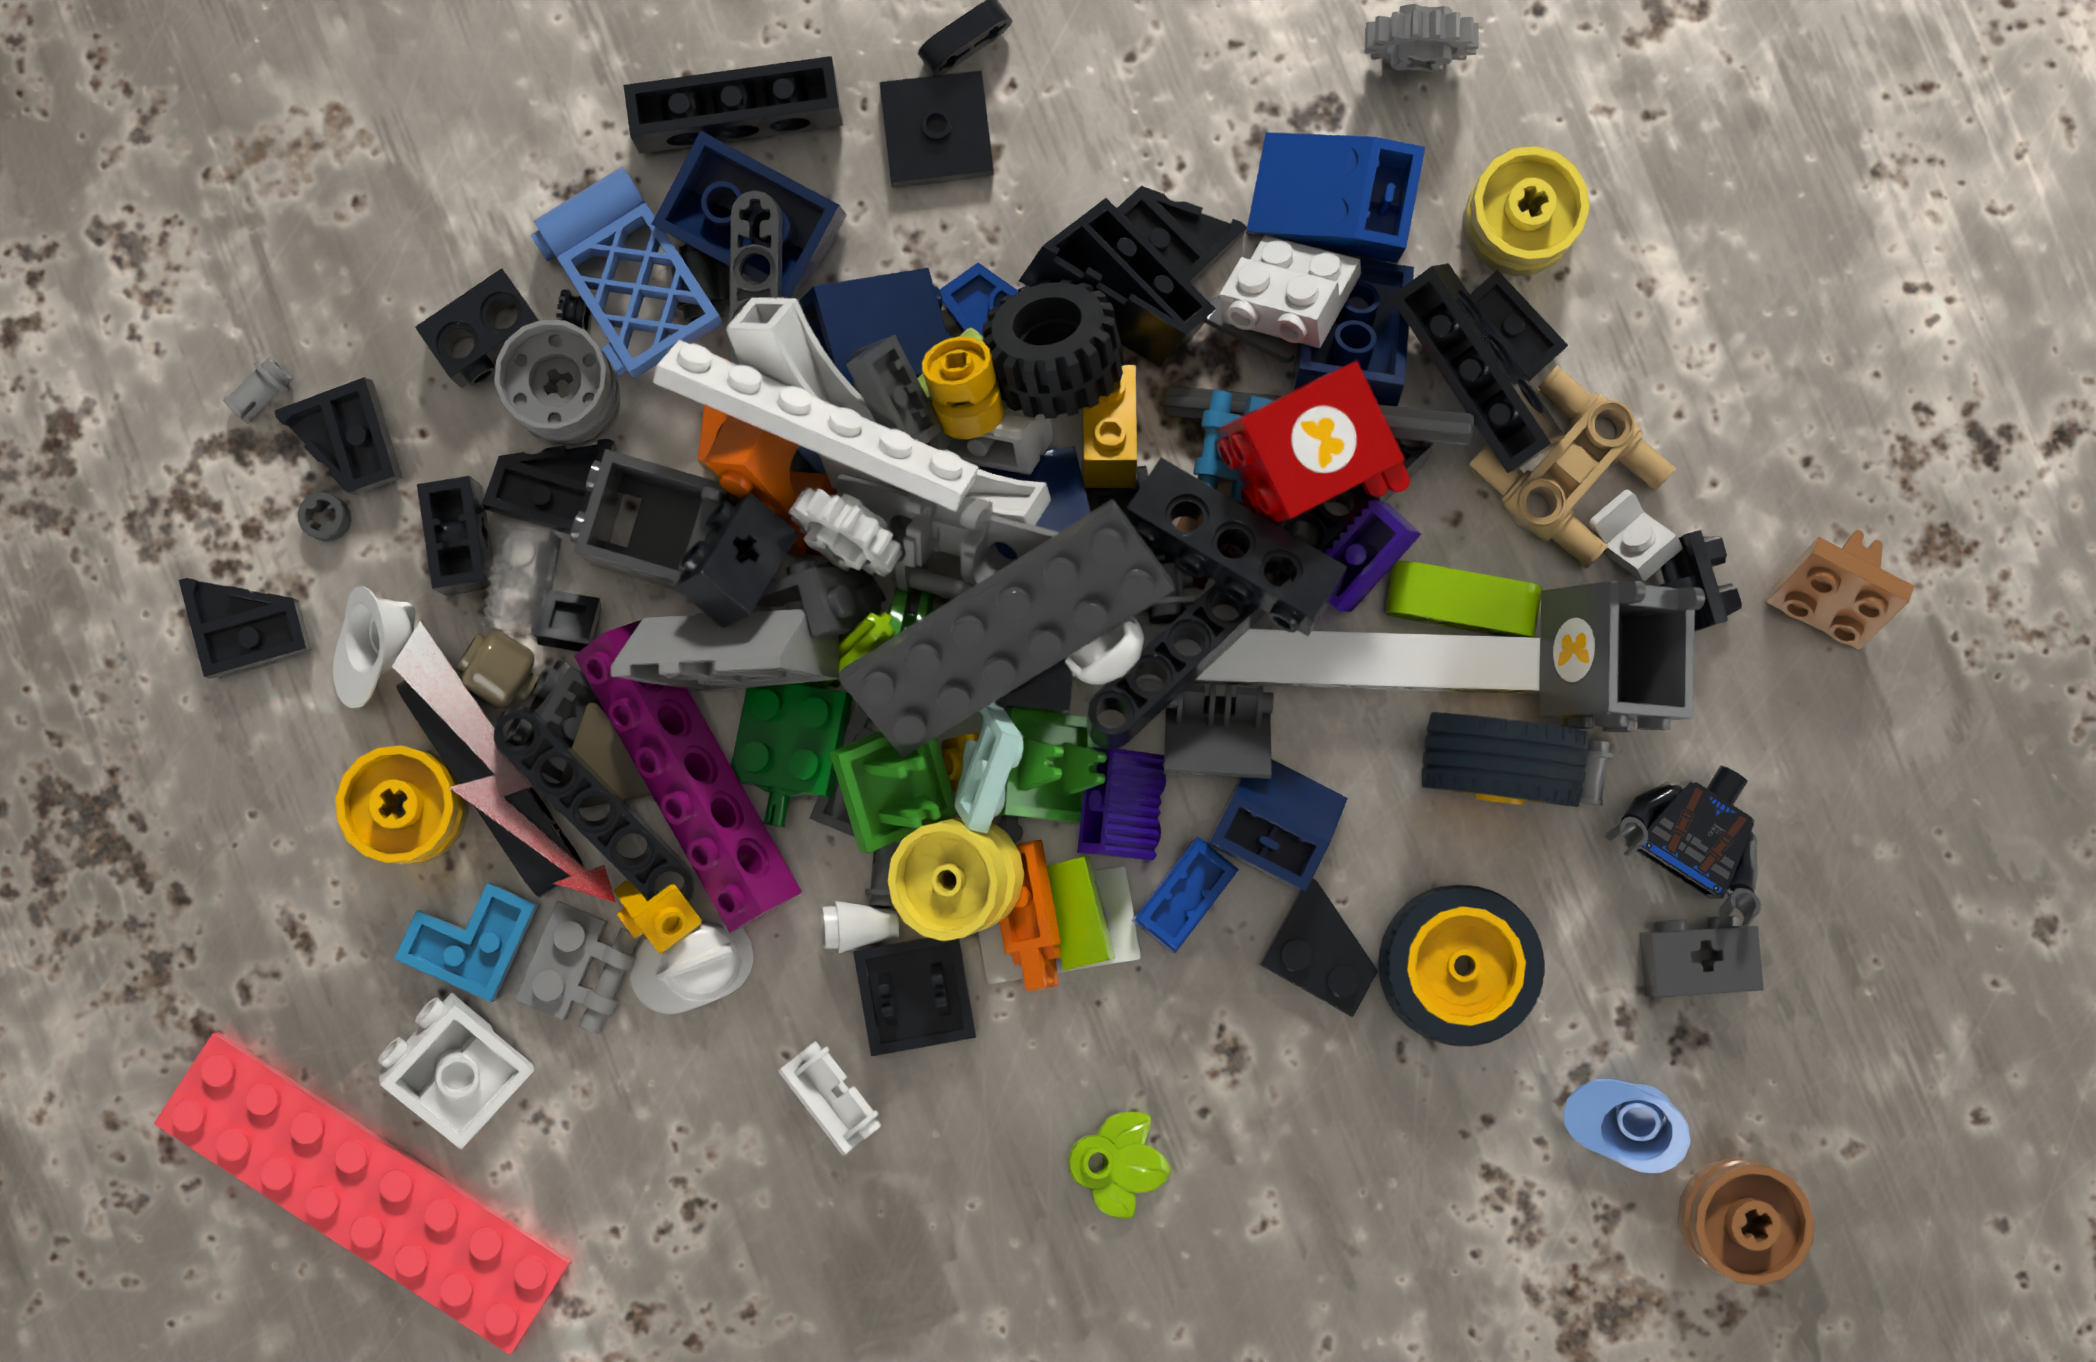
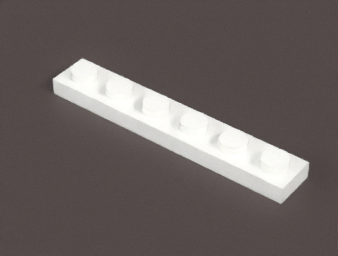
(816, 424)

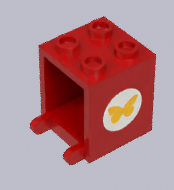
(1313, 447)

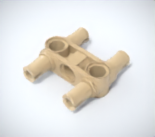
(1573, 466)

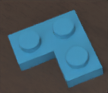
(472, 957)

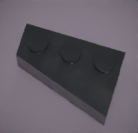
(1150, 298)

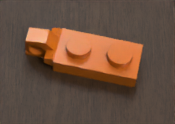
(1032, 926)

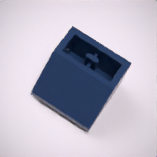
(1279, 825)

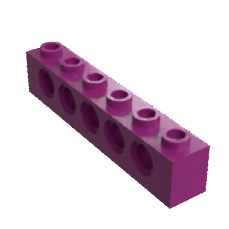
(692, 787)

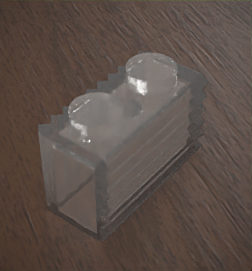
(520, 579)

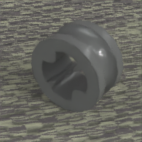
(332, 529)

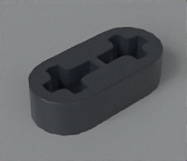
(964, 37)

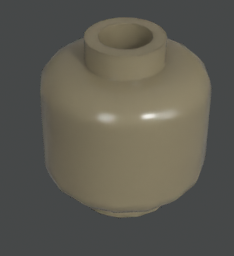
(497, 669)

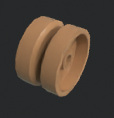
(1777, 1227)

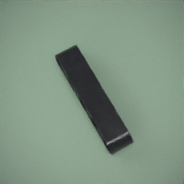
(466, 767)
(583, 783)

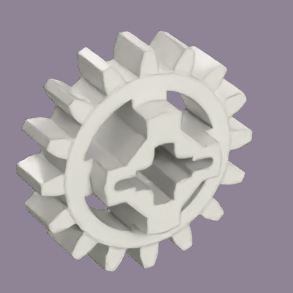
(845, 532)

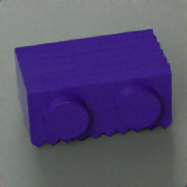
(1369, 551)
(1124, 810)

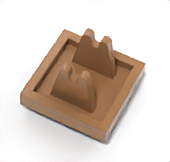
(1841, 590)

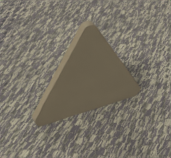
(605, 753)

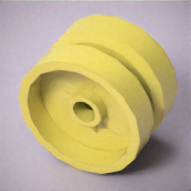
(1554, 214)
(955, 879)

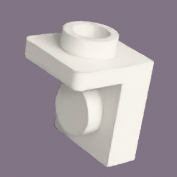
(1634, 537)

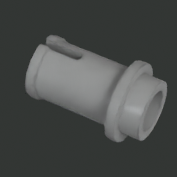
(258, 389)
(1595, 772)

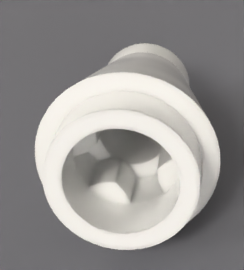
(857, 925)

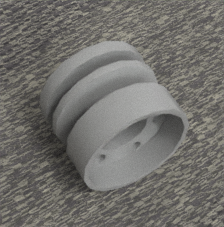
(540, 358)

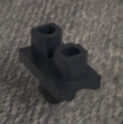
(1694, 569)

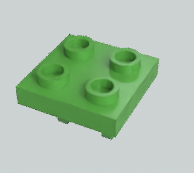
(1052, 767)
(890, 793)

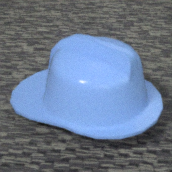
(1628, 1124)

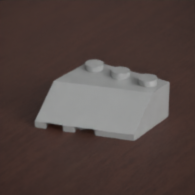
(750, 653)

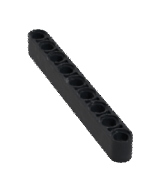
(1211, 632)

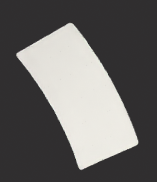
(1118, 912)

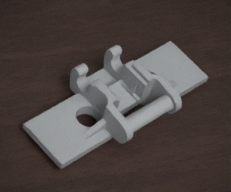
(963, 532)

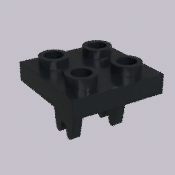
(914, 995)

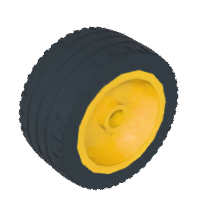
(1504, 759)
(1420, 959)

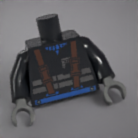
(1698, 838)

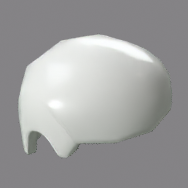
(1108, 655)

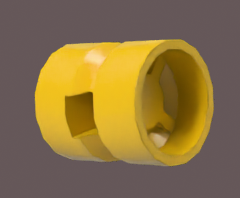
(963, 387)

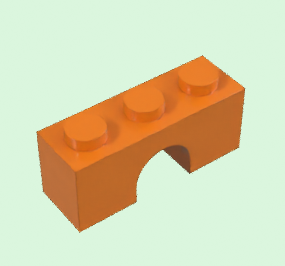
(760, 464)

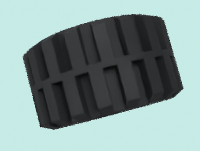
(1054, 348)

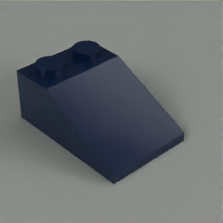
(1365, 332)

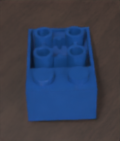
(1337, 192)

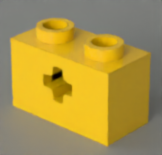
(1111, 437)

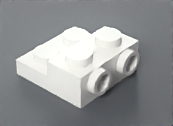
(1289, 291)
(453, 1069)

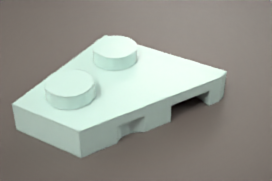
(987, 767)

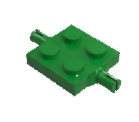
(787, 742)

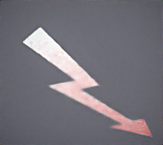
(441, 688)

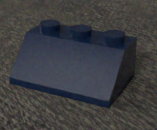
(702, 202)

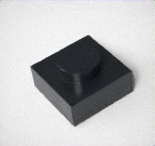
(568, 620)

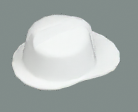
(369, 643)
(693, 970)

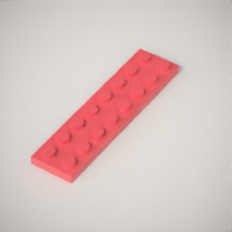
(363, 1192)

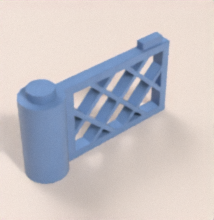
(588, 228)

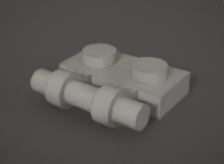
(562, 963)

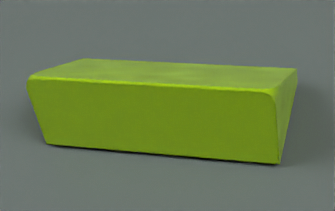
(1079, 914)

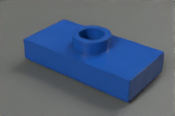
(1185, 895)

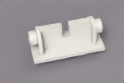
(821, 1089)

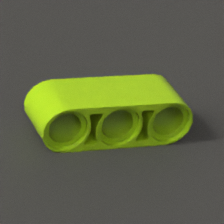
(1463, 600)

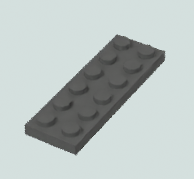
(1007, 629)

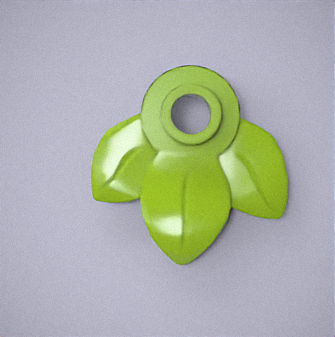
(1126, 1167)

